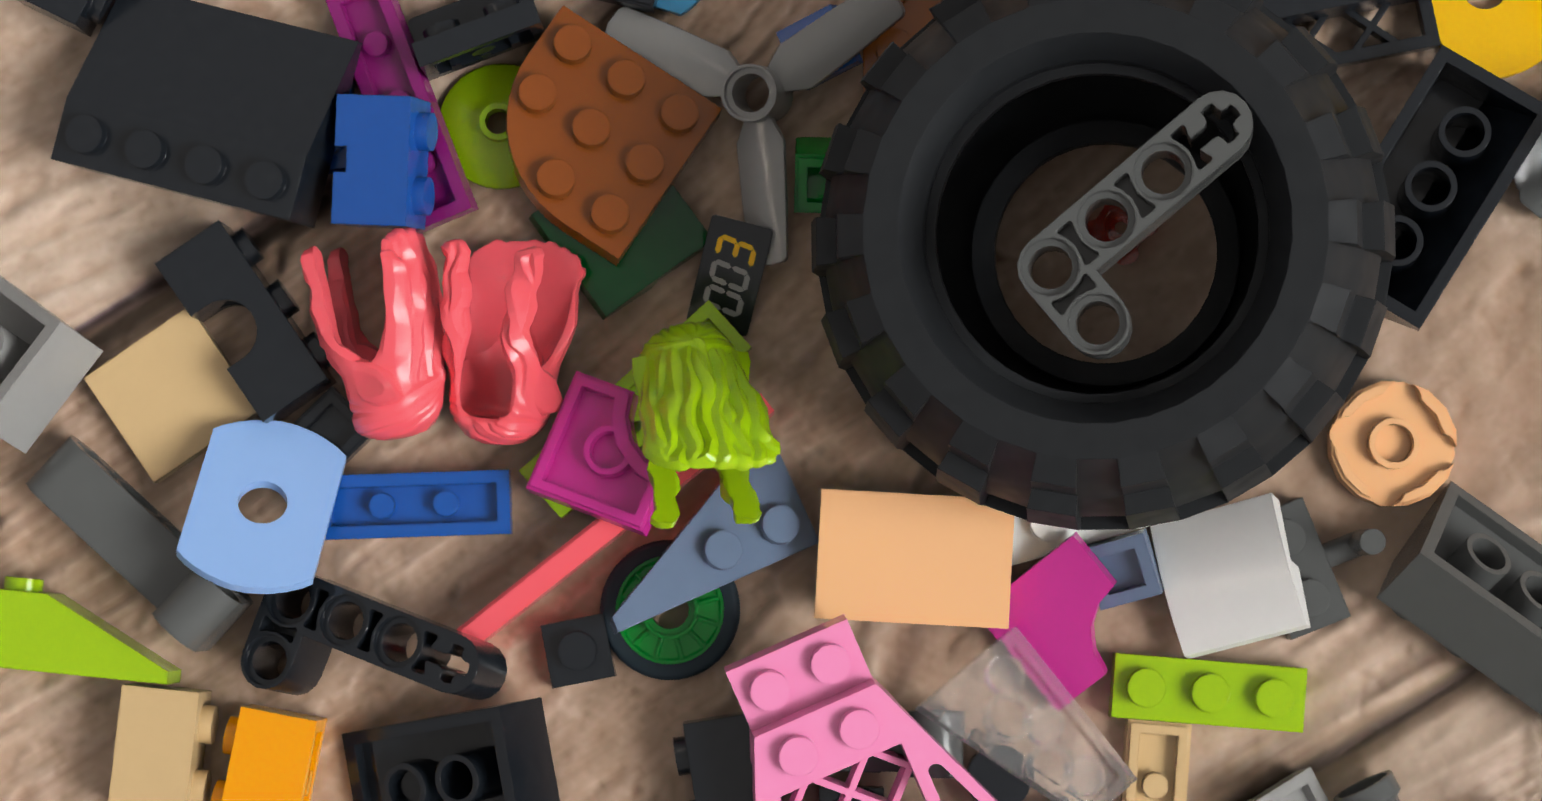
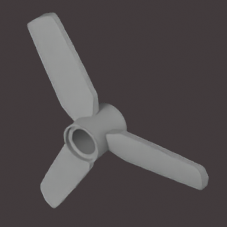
(796, 66)

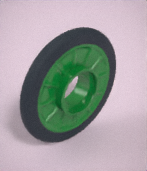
(665, 651)

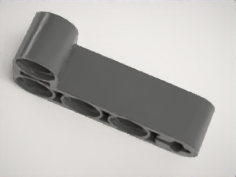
(1145, 214)
(136, 544)

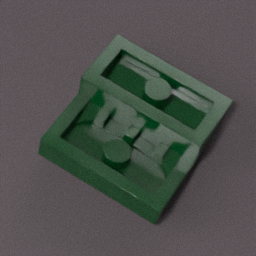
(663, 245)

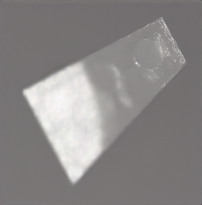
(1028, 724)

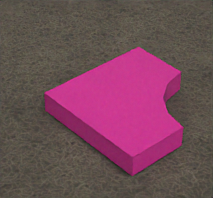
(595, 457)
(1057, 611)

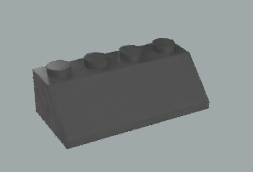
(1474, 590)

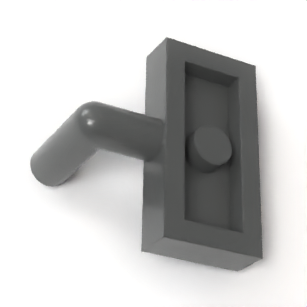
(1315, 563)

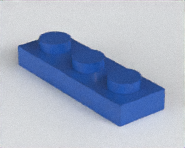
(422, 505)

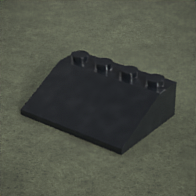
(210, 106)
(456, 757)

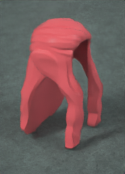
(506, 334)
(402, 383)

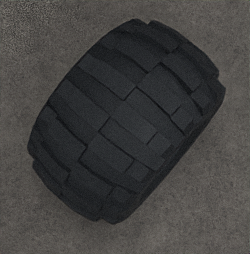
(917, 289)

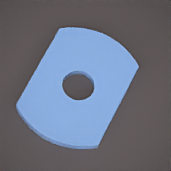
(252, 555)

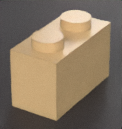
(162, 744)

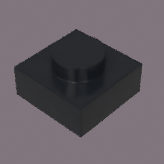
(578, 651)

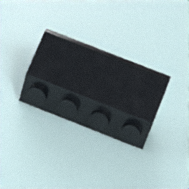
(1447, 172)

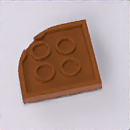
(599, 133)

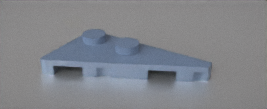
(718, 551)

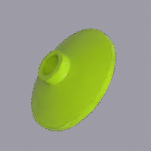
(466, 115)

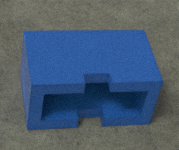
(385, 161)

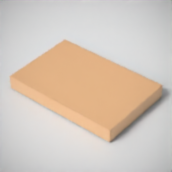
(913, 559)

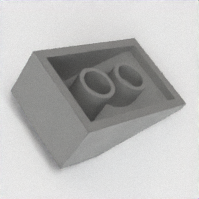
(38, 365)

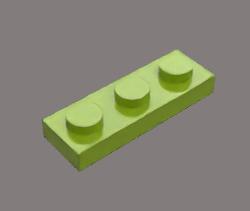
(1207, 692)

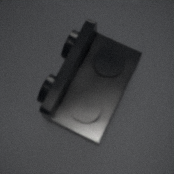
(472, 33)

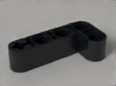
(381, 641)

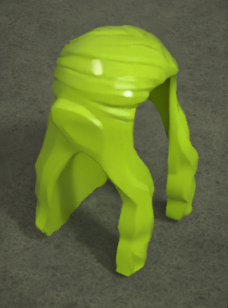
(700, 416)

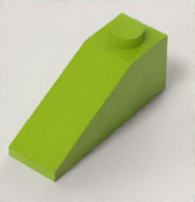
(62, 637)

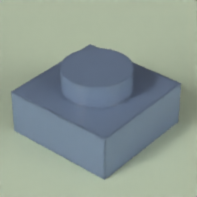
(1132, 565)

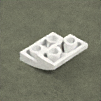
(1230, 576)

